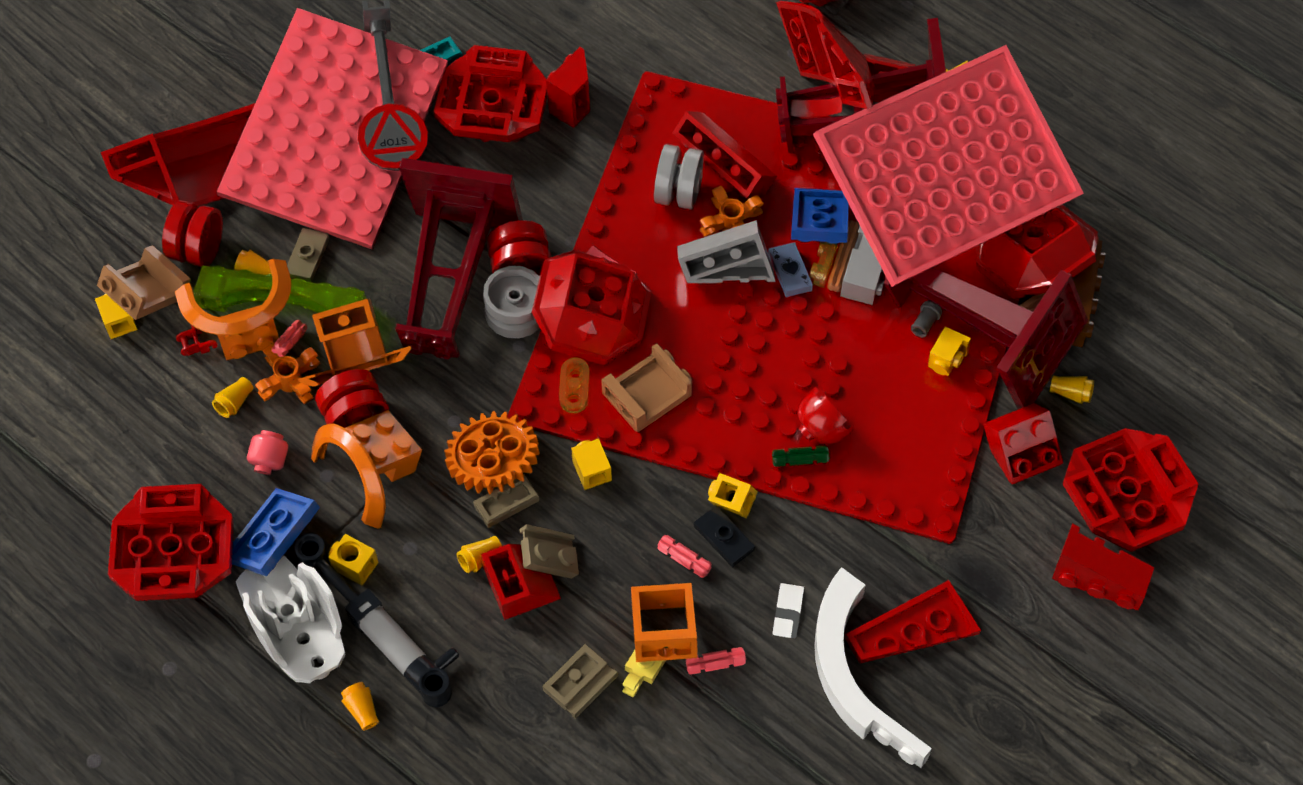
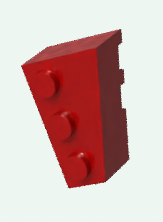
(1102, 571)

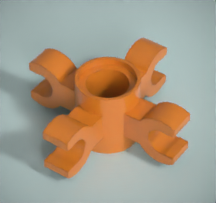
(729, 207)
(282, 365)

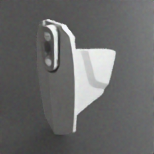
(290, 609)

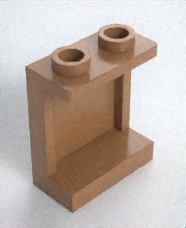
(143, 285)
(648, 389)

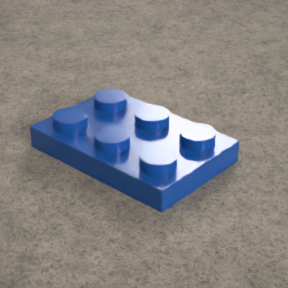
(820, 216)
(272, 531)

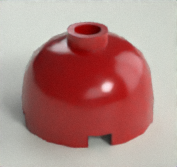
(821, 419)

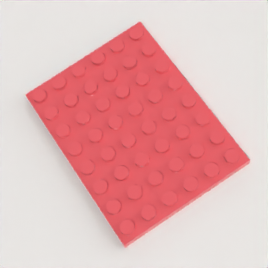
(302, 136)
(948, 165)

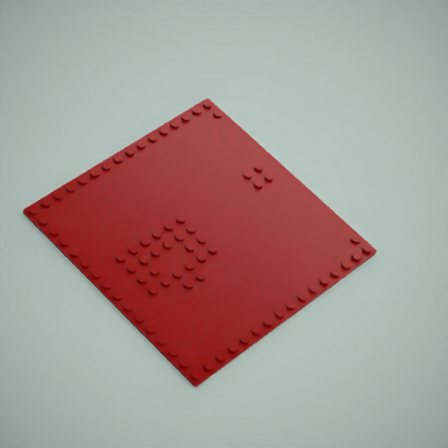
(763, 351)

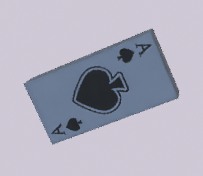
(790, 269)

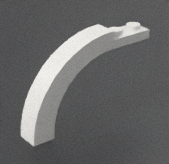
(838, 683)

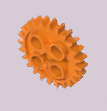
(491, 452)

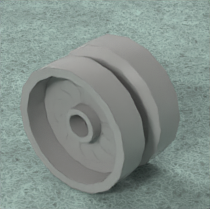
(682, 177)
(510, 300)

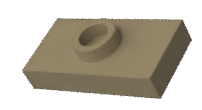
(307, 254)
(502, 505)

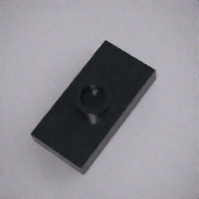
(724, 536)

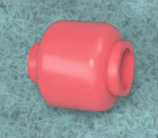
(267, 452)

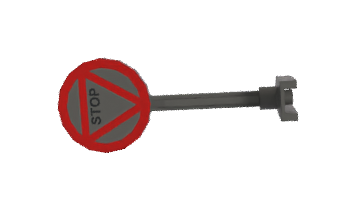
(389, 129)

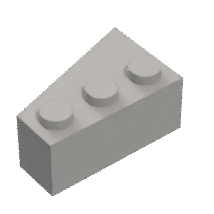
(727, 256)
(863, 273)

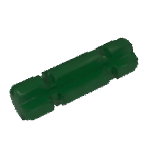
(800, 456)

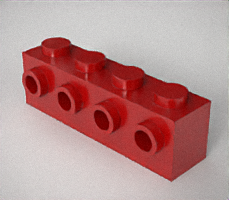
(724, 154)

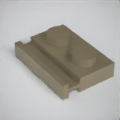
(549, 551)
(580, 681)

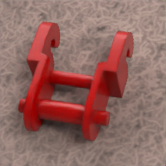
(187, 349)

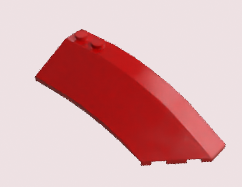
(827, 54)
(182, 161)

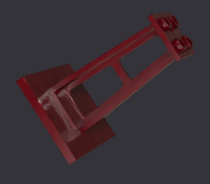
(884, 82)
(455, 195)
(1034, 338)

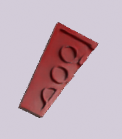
(917, 624)

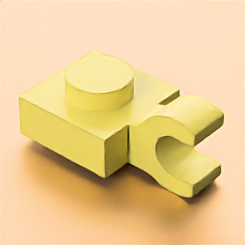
(640, 672)

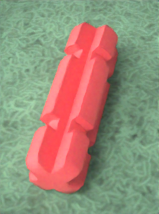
(289, 338)
(684, 556)
(716, 660)

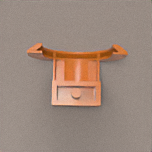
(246, 329)
(351, 341)
(375, 448)

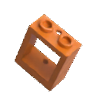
(680, 642)

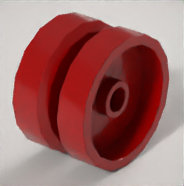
(192, 233)
(518, 245)
(350, 398)

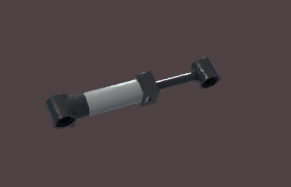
(368, 616)

